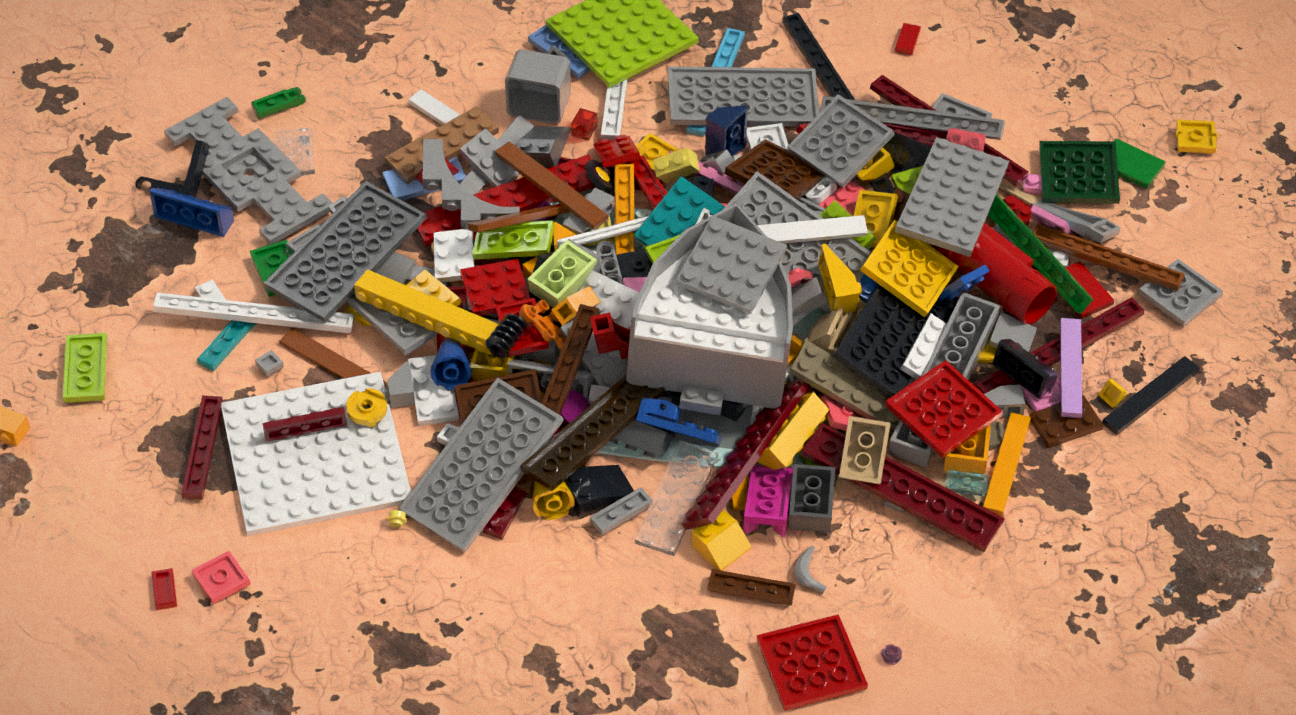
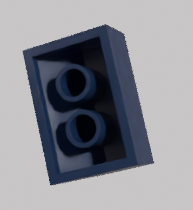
(726, 130)

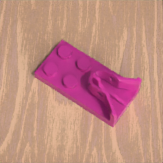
(768, 499)

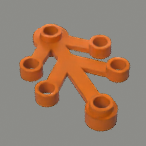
(550, 330)

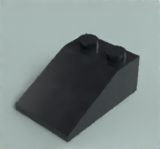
(597, 488)

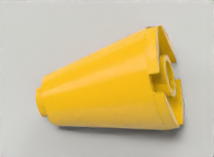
(553, 503)

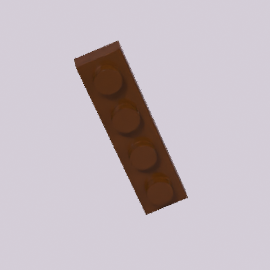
(751, 587)

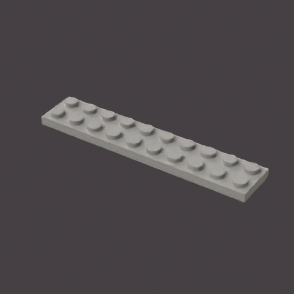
(397, 330)

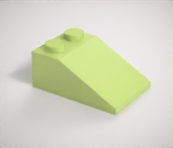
(561, 274)

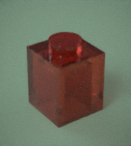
(584, 124)

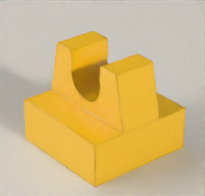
(1112, 393)

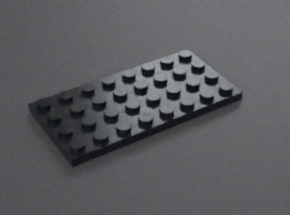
(884, 337)

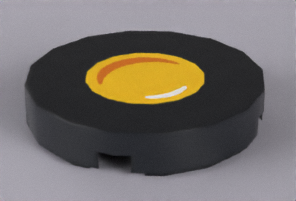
(600, 176)

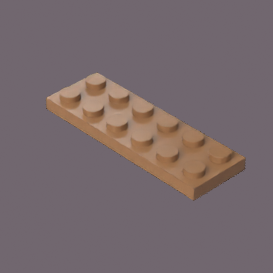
(456, 133)

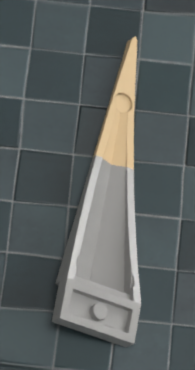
(1083, 224)

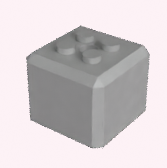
(538, 86)

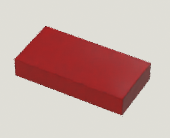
(908, 39)
(164, 589)

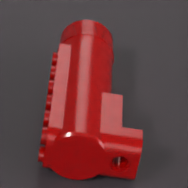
(1010, 276)

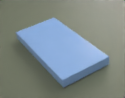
(404, 191)

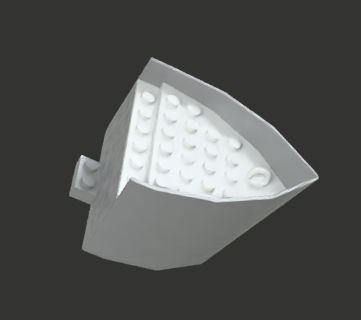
(705, 345)

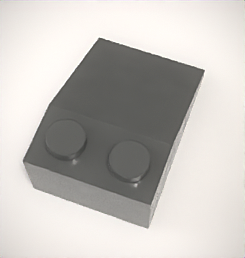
(545, 144)

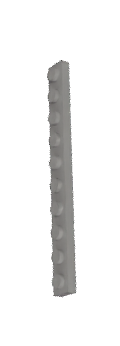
(928, 119)

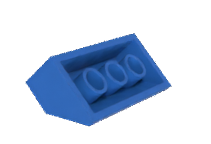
(191, 211)

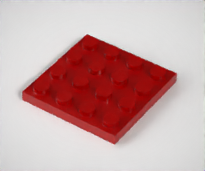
(943, 408)
(811, 662)

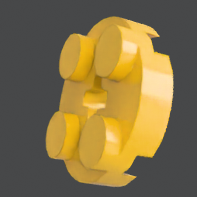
(366, 416)

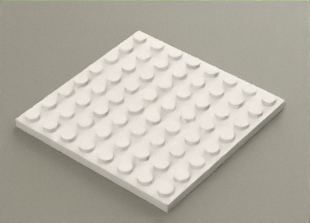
(317, 472)

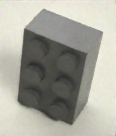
(811, 498)

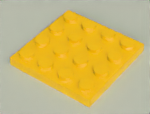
(909, 269)

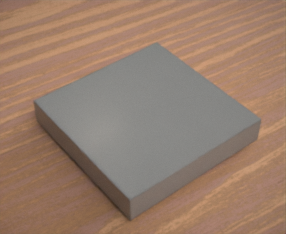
(1011, 328)

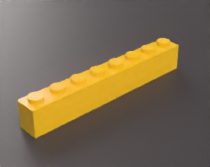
(424, 310)

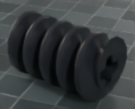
(506, 335)

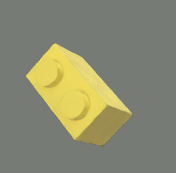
(676, 164)

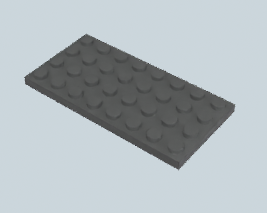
(340, 251)

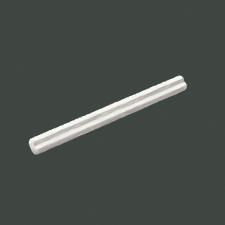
(605, 232)

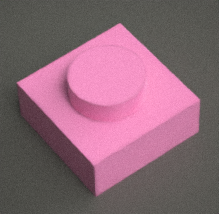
(1032, 184)

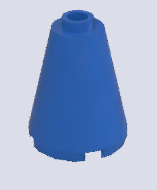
(450, 365)

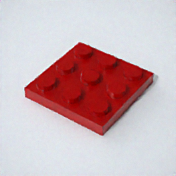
(493, 286)

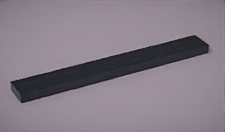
(816, 56)

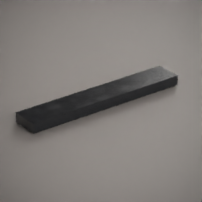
(1150, 395)

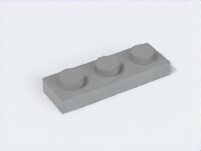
(621, 511)

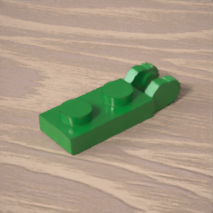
(278, 102)

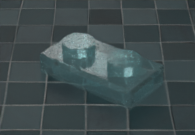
(967, 482)

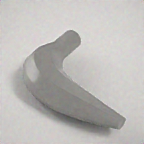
(802, 572)

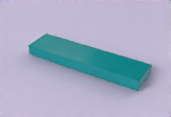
(224, 344)

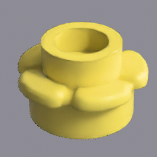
(397, 518)

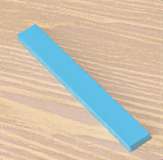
(724, 58)

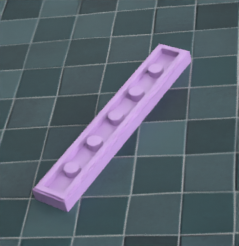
(1071, 367)

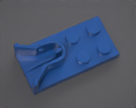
(653, 415)

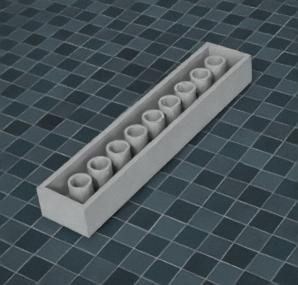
(961, 347)

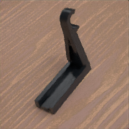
(193, 175)

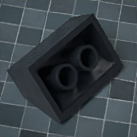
(1024, 368)

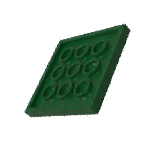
(1079, 172)

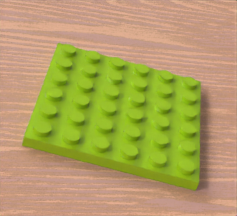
(621, 35)

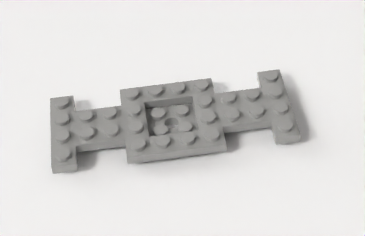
(233, 157)

